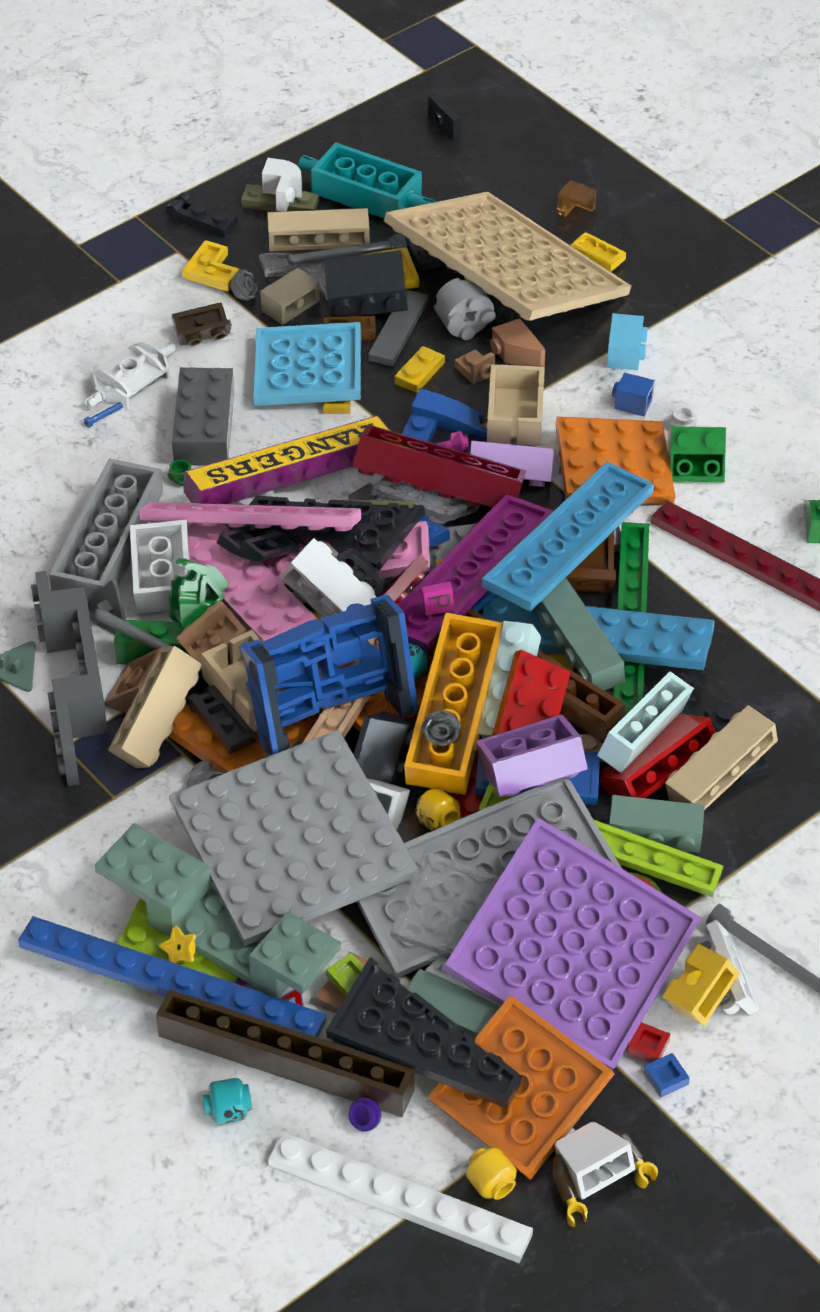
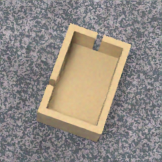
(515, 404)
(231, 679)

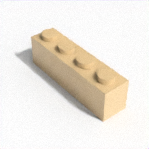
(317, 229)
(155, 707)
(722, 759)

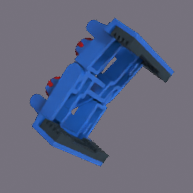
(333, 641)

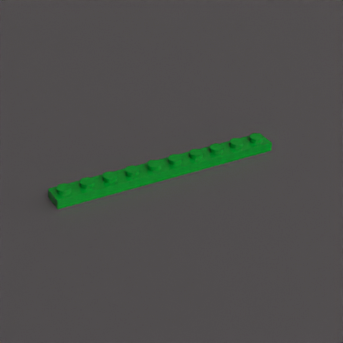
(632, 597)

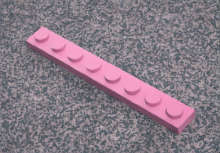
(262, 516)

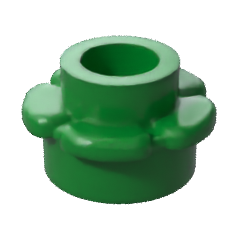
(177, 470)

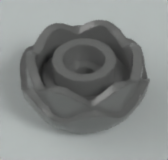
(243, 285)
(439, 735)

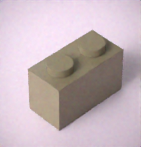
(290, 296)

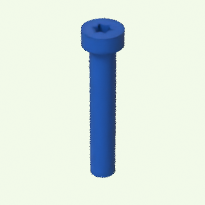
(88, 421)

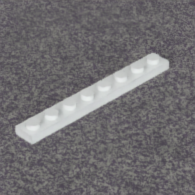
(401, 1197)

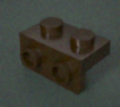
(201, 324)

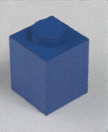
(633, 394)

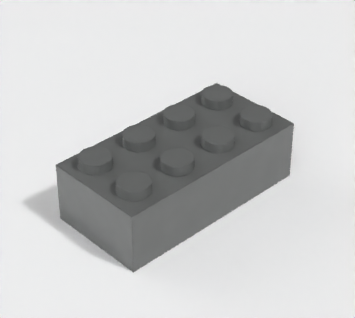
(203, 415)

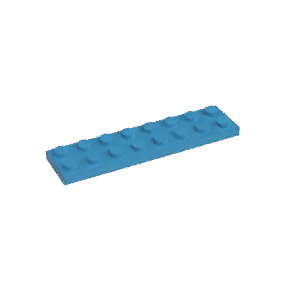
(567, 536)
(634, 635)

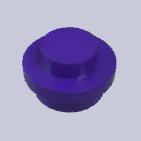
(364, 1114)

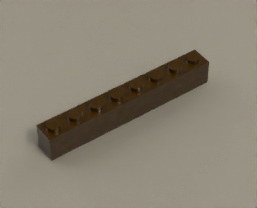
(285, 1052)

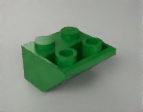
(697, 453)

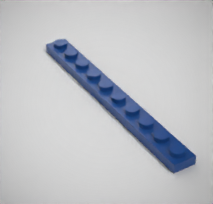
(161, 975)

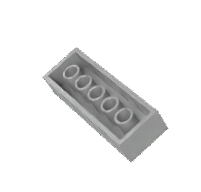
(100, 539)

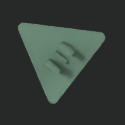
(18, 666)

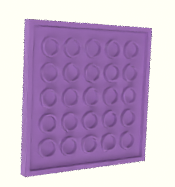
(573, 942)

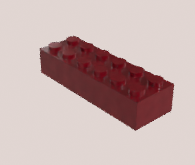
(435, 468)

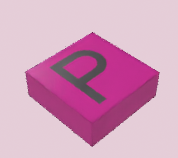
(437, 598)

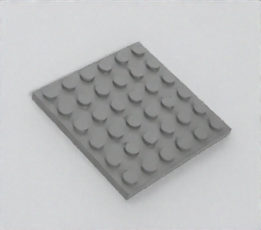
(293, 836)

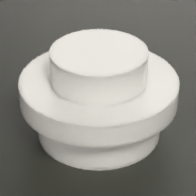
(683, 417)

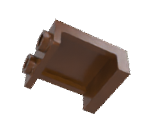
(597, 570)

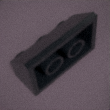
(366, 284)

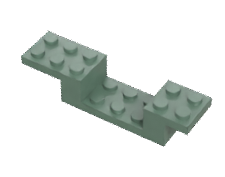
(181, 895)

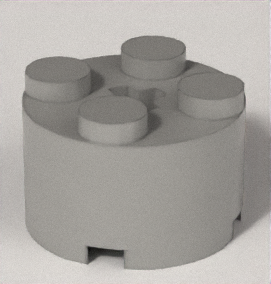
(464, 308)

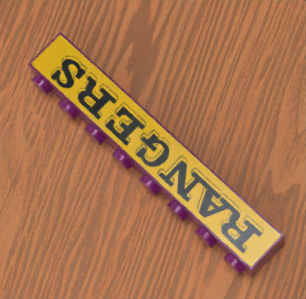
(276, 465)

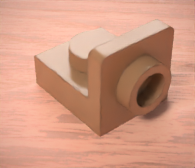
(475, 366)

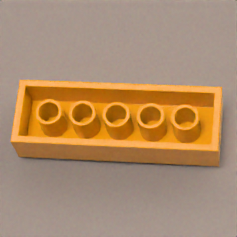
(459, 685)

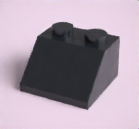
(384, 746)

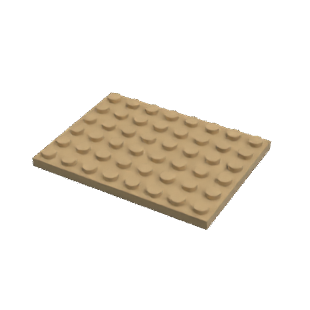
(507, 255)

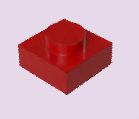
(648, 1043)

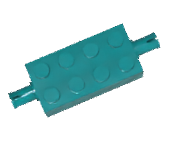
(364, 180)

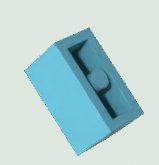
(625, 342)

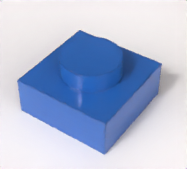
(666, 1075)

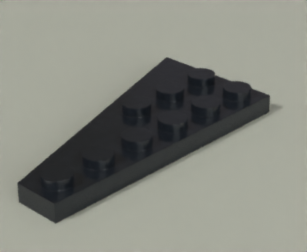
(406, 1029)

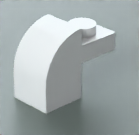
(282, 179)

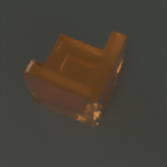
(576, 195)

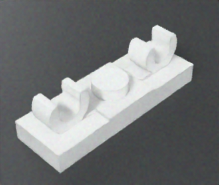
(740, 991)

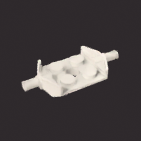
(116, 384)

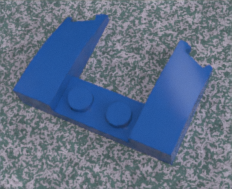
(436, 410)

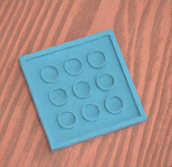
(307, 364)

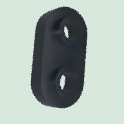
(363, 569)

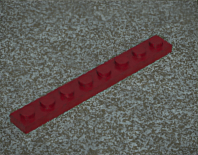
(739, 553)

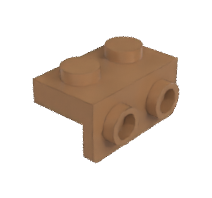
(210, 630)

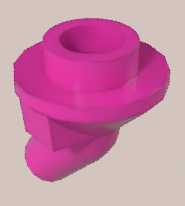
(457, 442)

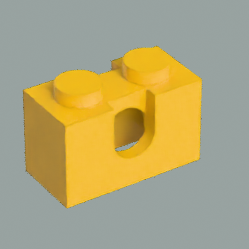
(701, 999)

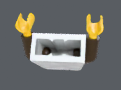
(592, 1160)

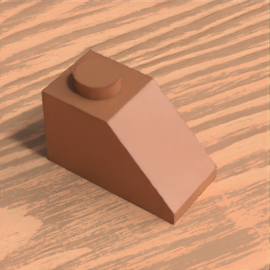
(517, 345)

